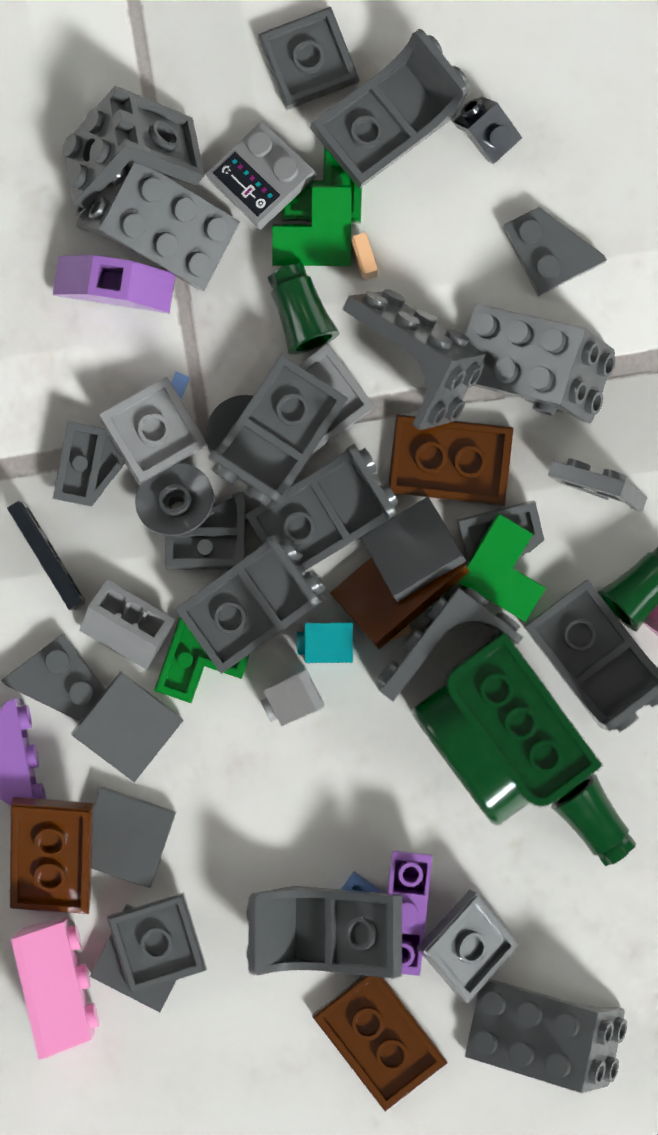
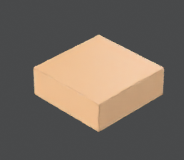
(364, 256)

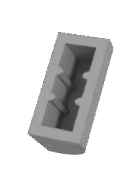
(126, 624)

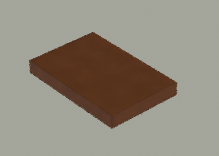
(451, 461)
(374, 608)
(51, 855)
(379, 1039)

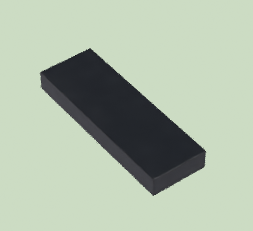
(46, 555)

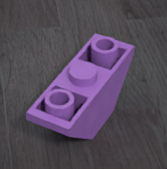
(114, 282)
(17, 755)
(411, 877)

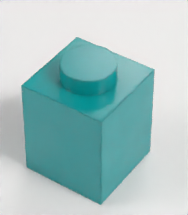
(326, 642)

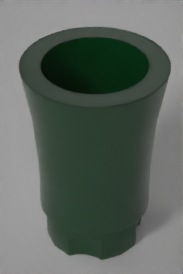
(300, 310)
(634, 592)
(595, 821)

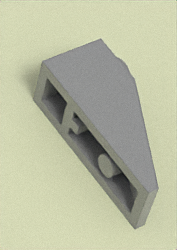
(292, 698)

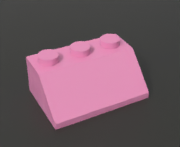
(54, 986)

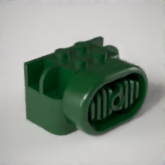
(504, 732)

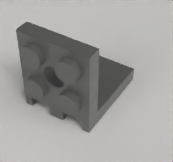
(126, 130)

